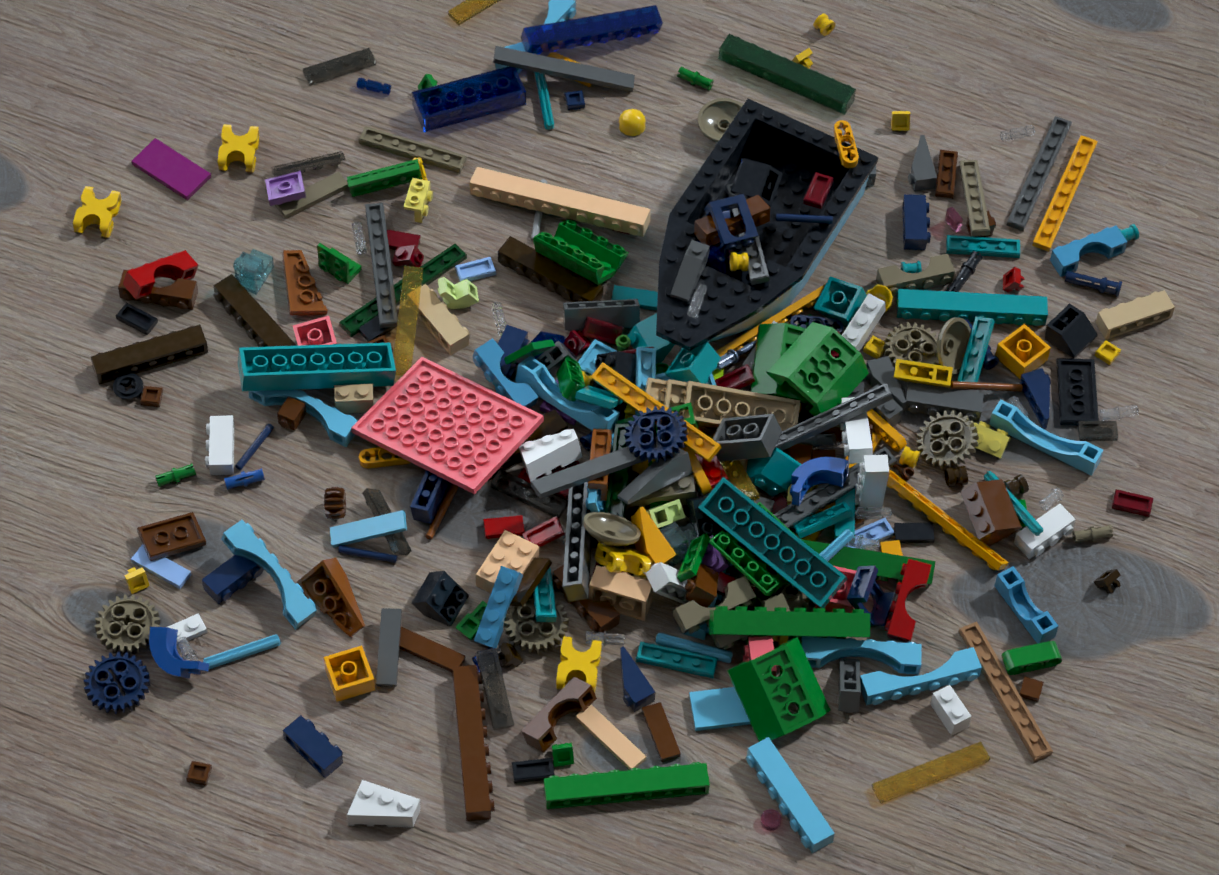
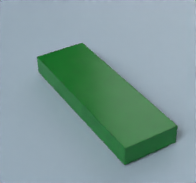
(693, 557)

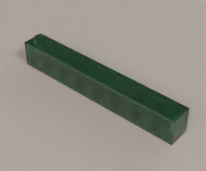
(787, 74)

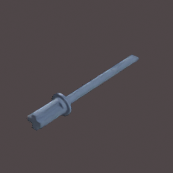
(732, 356)

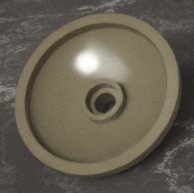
(717, 116)
(953, 343)
(611, 529)

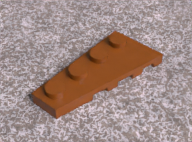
(300, 286)

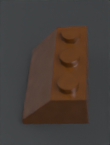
(991, 511)

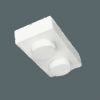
(190, 627)

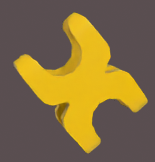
(238, 148)
(97, 211)
(622, 559)
(578, 664)

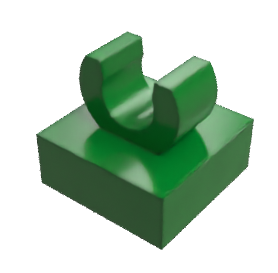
(427, 81)
(562, 754)

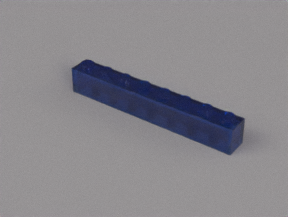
(591, 30)

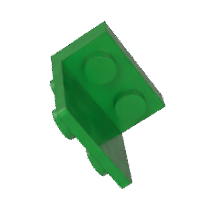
(337, 264)

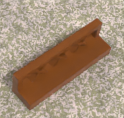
(600, 446)

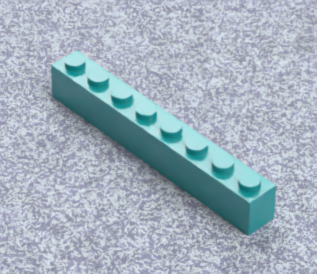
(966, 305)

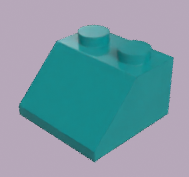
(840, 300)
(644, 335)
(694, 364)
(773, 472)

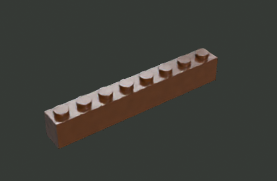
(471, 743)

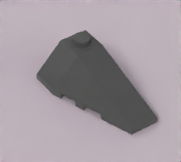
(657, 476)

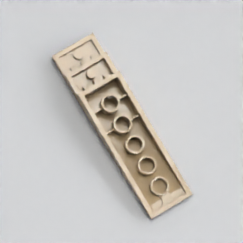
(714, 402)

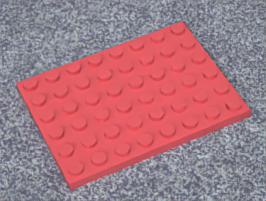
(447, 425)

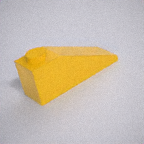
(923, 373)

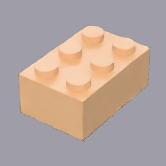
(509, 552)
(625, 592)

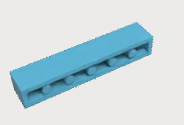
(790, 795)

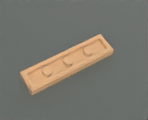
(611, 737)

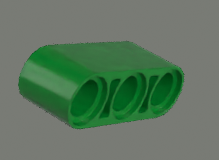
(570, 378)
(1031, 658)

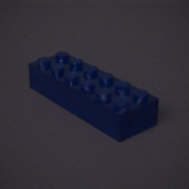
(468, 98)

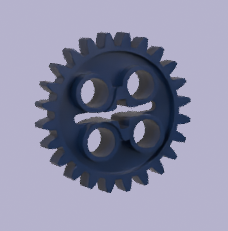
(642, 440)
(134, 674)

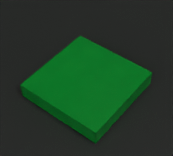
(532, 349)

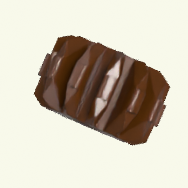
(335, 503)

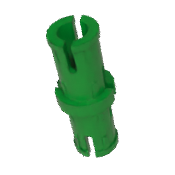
(695, 78)
(175, 475)

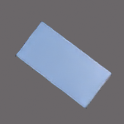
(476, 269)

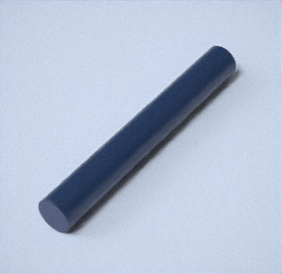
(804, 218)
(255, 445)
(368, 554)

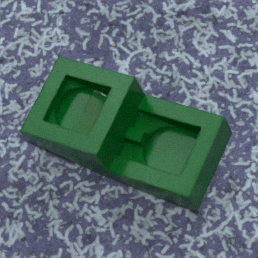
(470, 623)

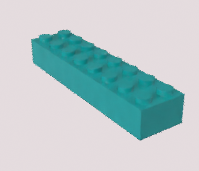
(315, 366)
(773, 543)

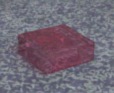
(953, 219)

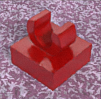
(1013, 280)

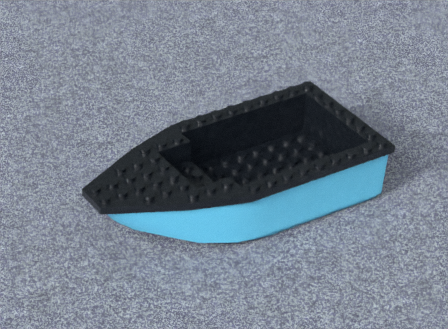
(788, 248)

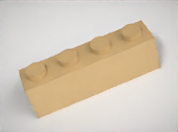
(1135, 314)
(441, 322)

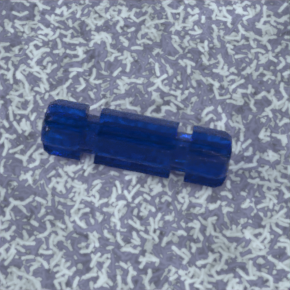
(374, 86)

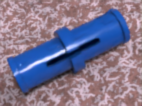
(232, 482)

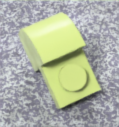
(457, 295)
(666, 513)

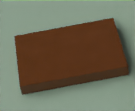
(171, 536)

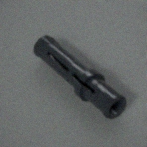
(967, 269)

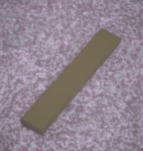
(412, 149)
(974, 198)

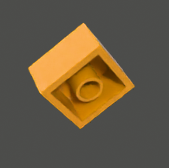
(1022, 351)
(349, 673)

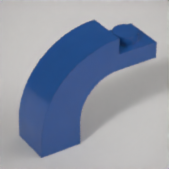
(817, 471)
(165, 653)

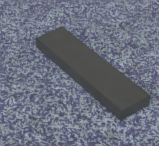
(389, 647)

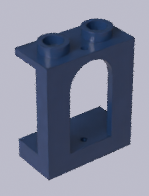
(727, 240)
(862, 587)

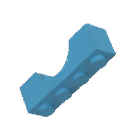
(1108, 242)
(488, 359)
(1013, 590)
(497, 606)

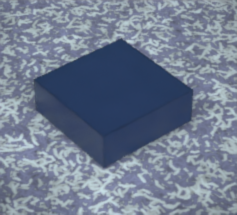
(574, 100)

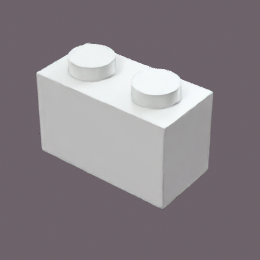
(950, 710)

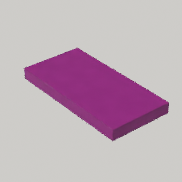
(171, 169)

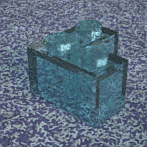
(253, 270)
(679, 540)

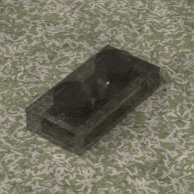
(1097, 430)

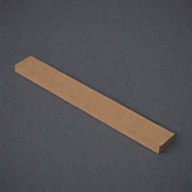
(1006, 692)

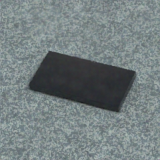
(1076, 390)

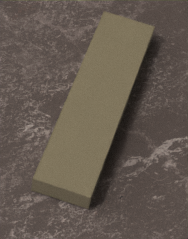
(314, 195)

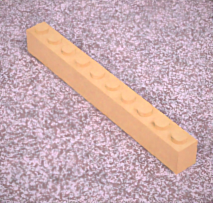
(560, 201)

